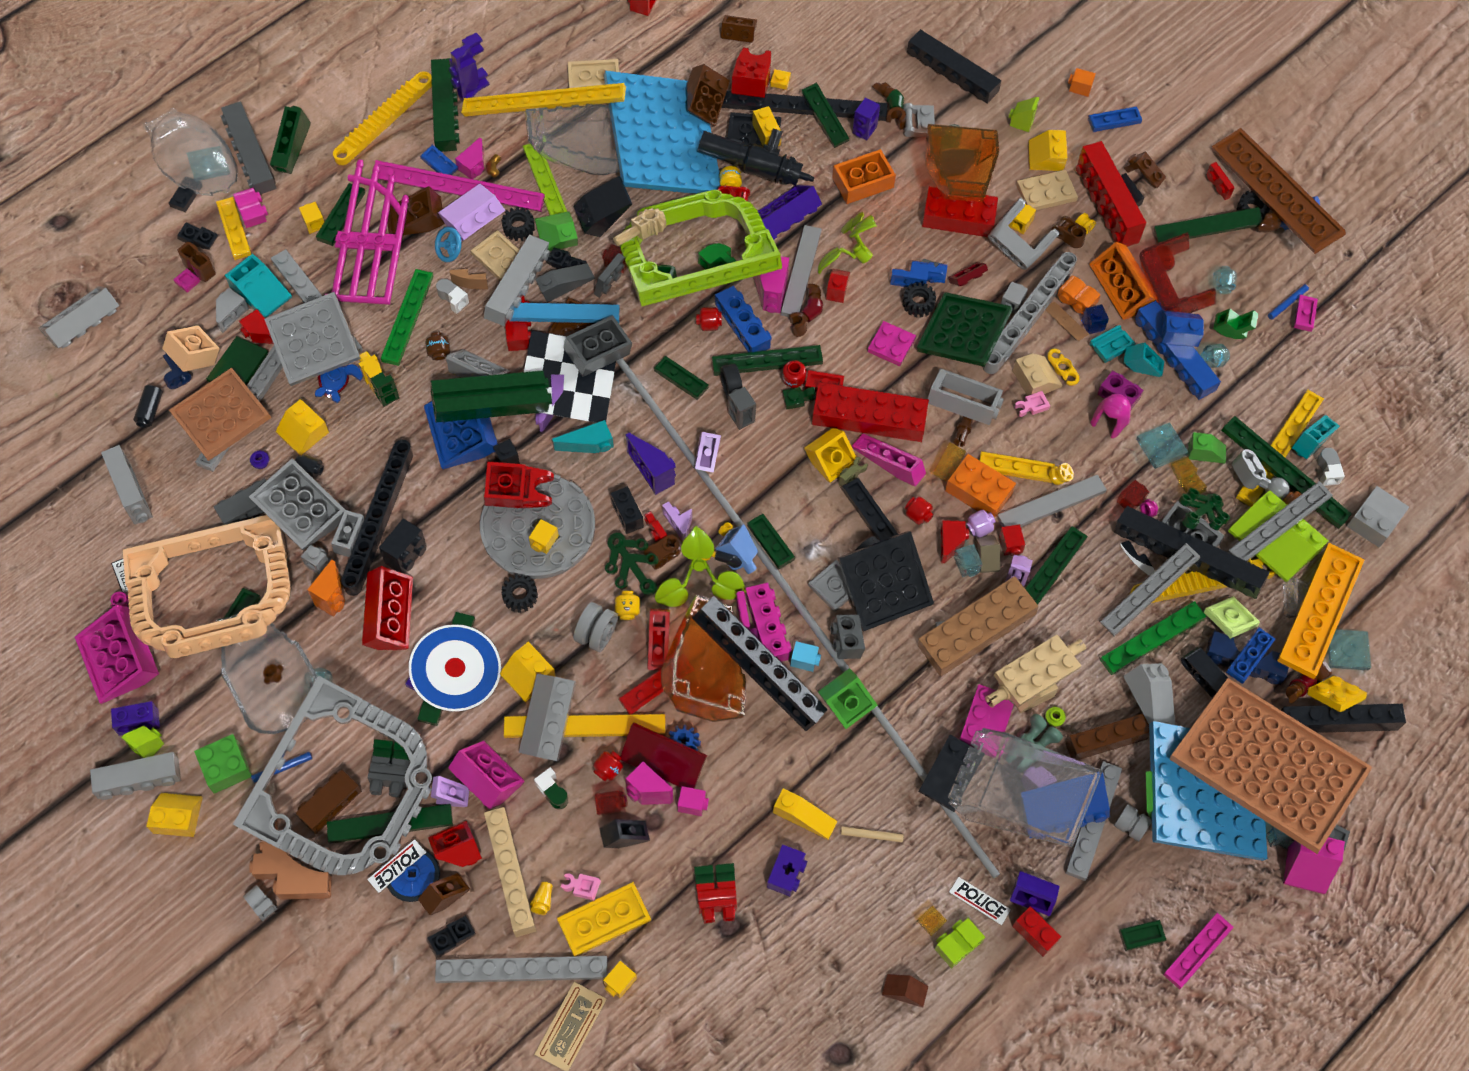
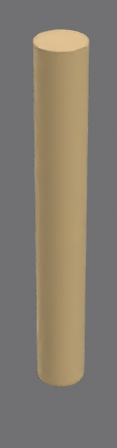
(872, 834)

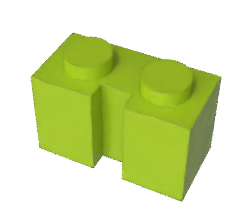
(959, 943)

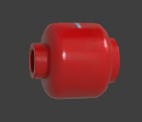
(709, 319)
(794, 374)
(919, 510)
(607, 765)

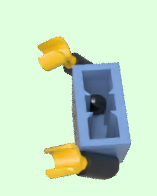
(736, 548)

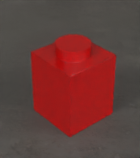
(1012, 540)

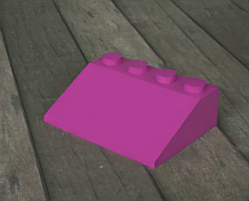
(115, 655)

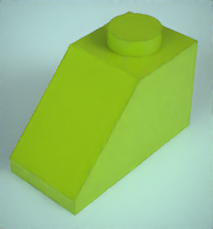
(1024, 114)
(143, 741)

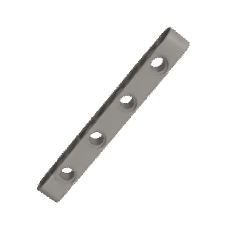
(1035, 303)

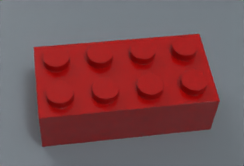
(959, 216)

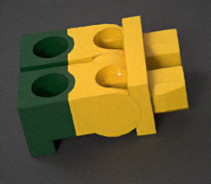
(382, 386)

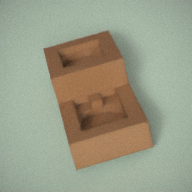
(473, 281)

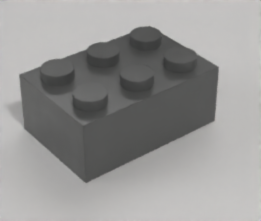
(597, 345)

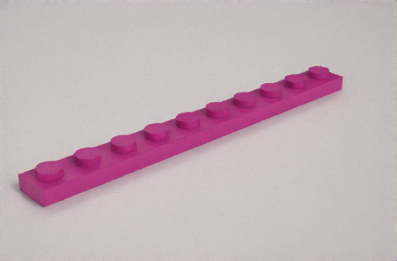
(459, 185)

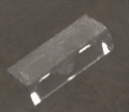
(1293, 594)

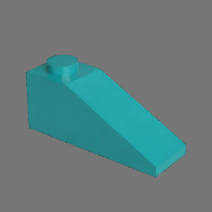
(1315, 437)
(589, 439)

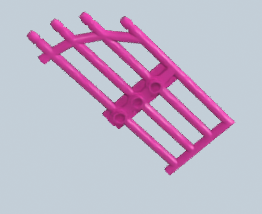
(370, 241)

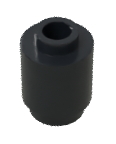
(310, 465)

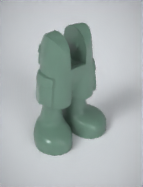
(1038, 725)

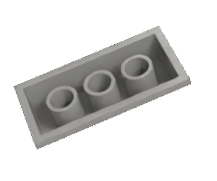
(79, 316)
(547, 717)

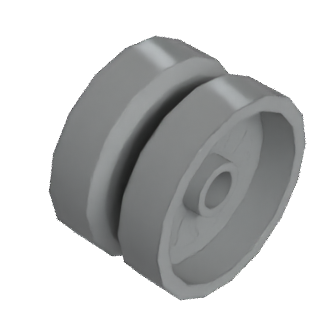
(595, 627)

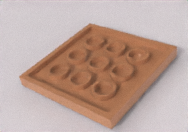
(220, 414)

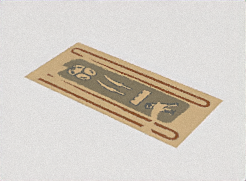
(570, 1026)

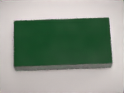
(1142, 935)

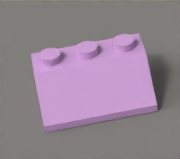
(471, 211)

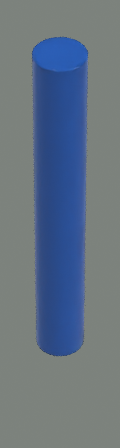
(1288, 302)
(287, 765)

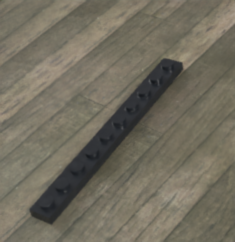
(794, 104)

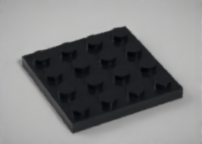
(886, 580)

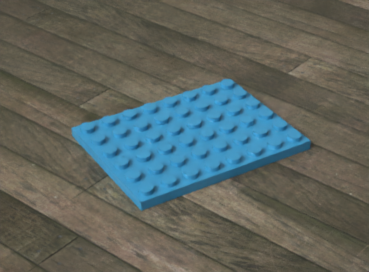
(659, 136)

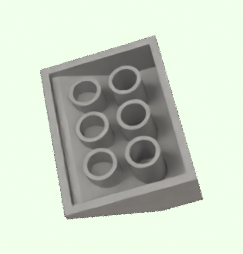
(298, 505)

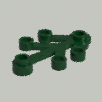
(1212, 503)
(630, 560)

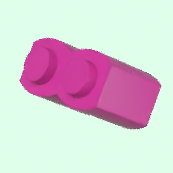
(250, 208)

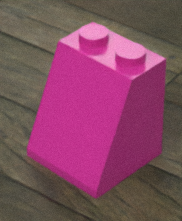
(772, 287)
(1312, 870)

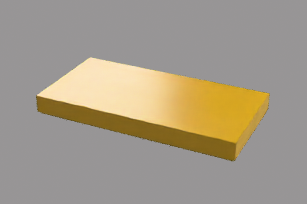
(603, 919)

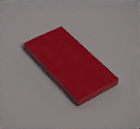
(666, 757)

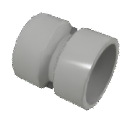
(1133, 822)

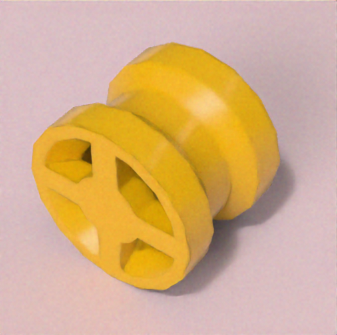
(1086, 222)
(1061, 474)

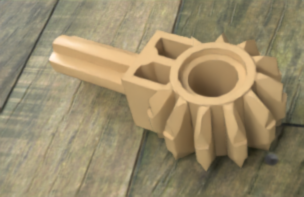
(643, 226)

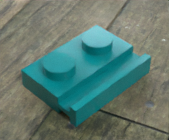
(1111, 343)

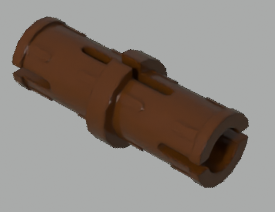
(963, 430)

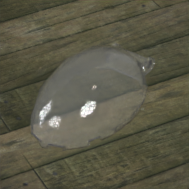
(191, 153)

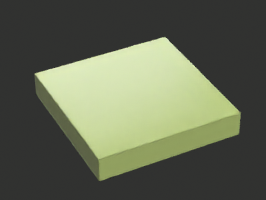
(1231, 617)

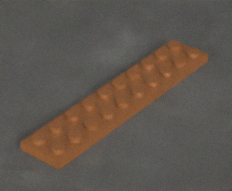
(1278, 191)

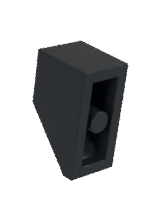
(624, 833)

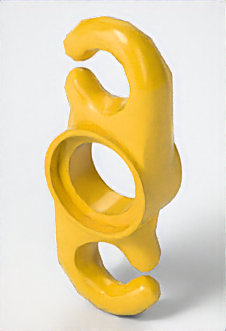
(1064, 373)

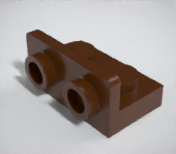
(738, 28)

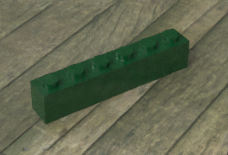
(444, 107)

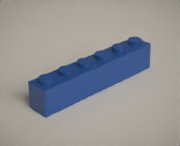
(1184, 359)

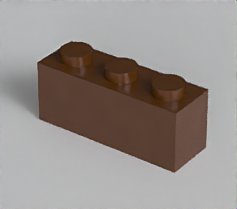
(328, 801)

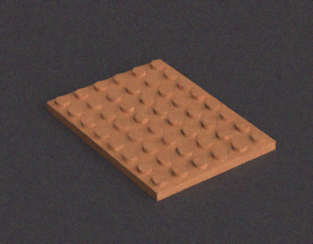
(1271, 765)

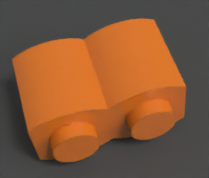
(1078, 294)

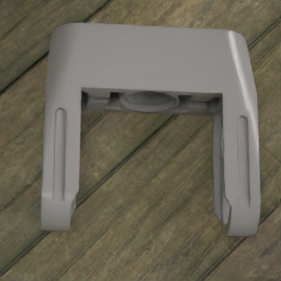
(1013, 245)

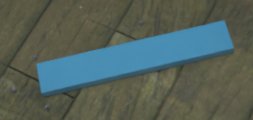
(565, 312)

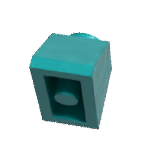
(1144, 360)

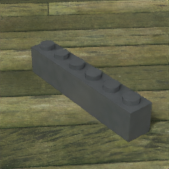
(248, 148)

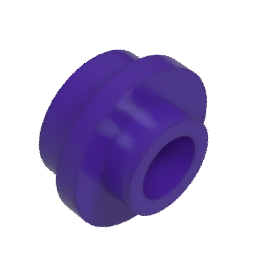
(259, 464)

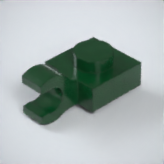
(795, 397)

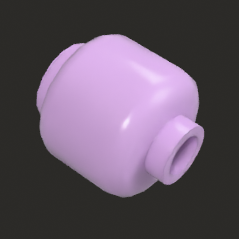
(980, 523)

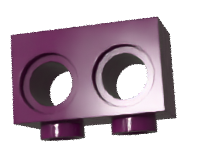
(1122, 387)

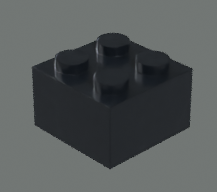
(403, 546)

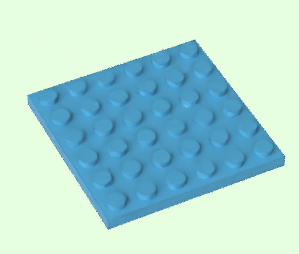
(1194, 813)

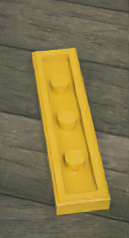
(233, 228)
(1018, 466)

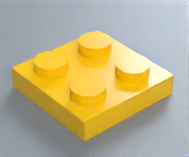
(1337, 693)

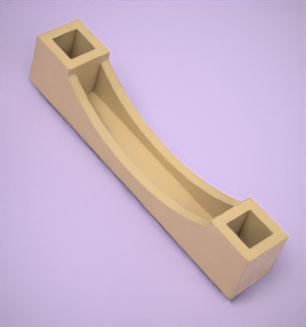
(510, 872)

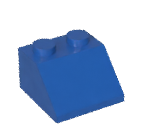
(1182, 328)

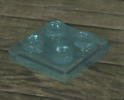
(1162, 445)

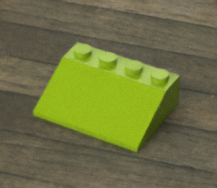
(1289, 551)

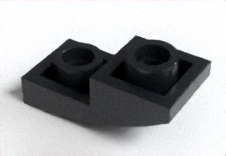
(200, 238)
(562, 259)
(450, 937)

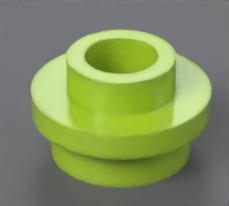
(1051, 720)

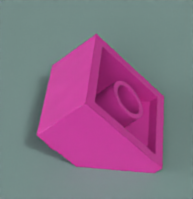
(648, 787)

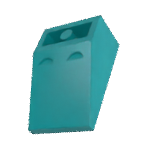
(257, 286)

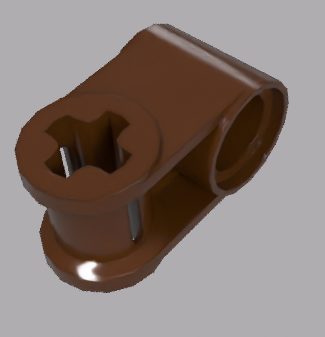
(1070, 232)
(664, 551)

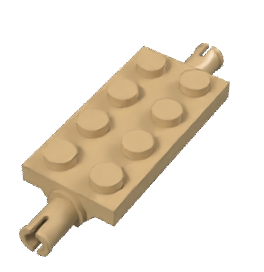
(1036, 671)

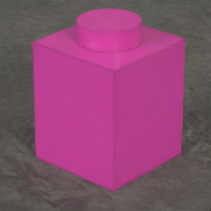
(692, 801)

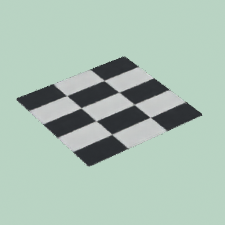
(582, 397)

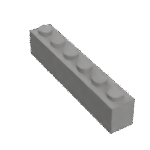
(517, 280)

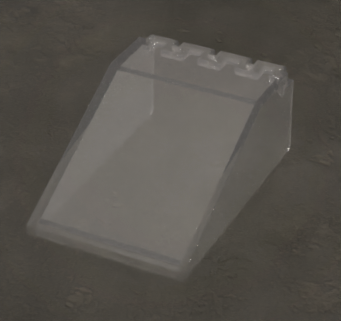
(1023, 788)

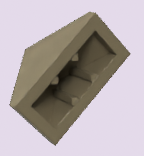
(989, 553)

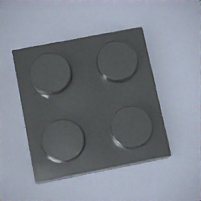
(610, 274)

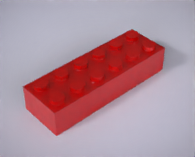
(1110, 194)
(870, 412)

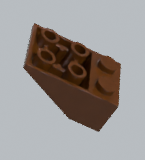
(706, 93)

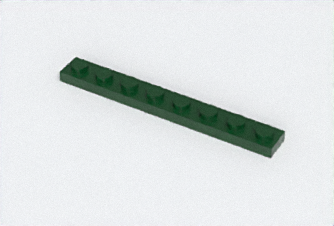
(1282, 468)

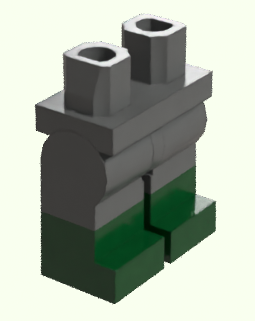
(388, 768)

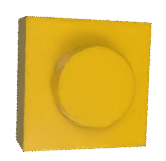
(780, 79)

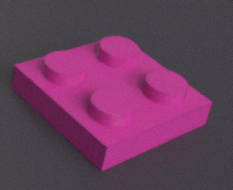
(891, 343)

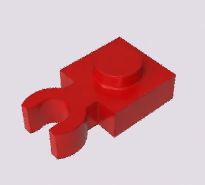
(657, 531)

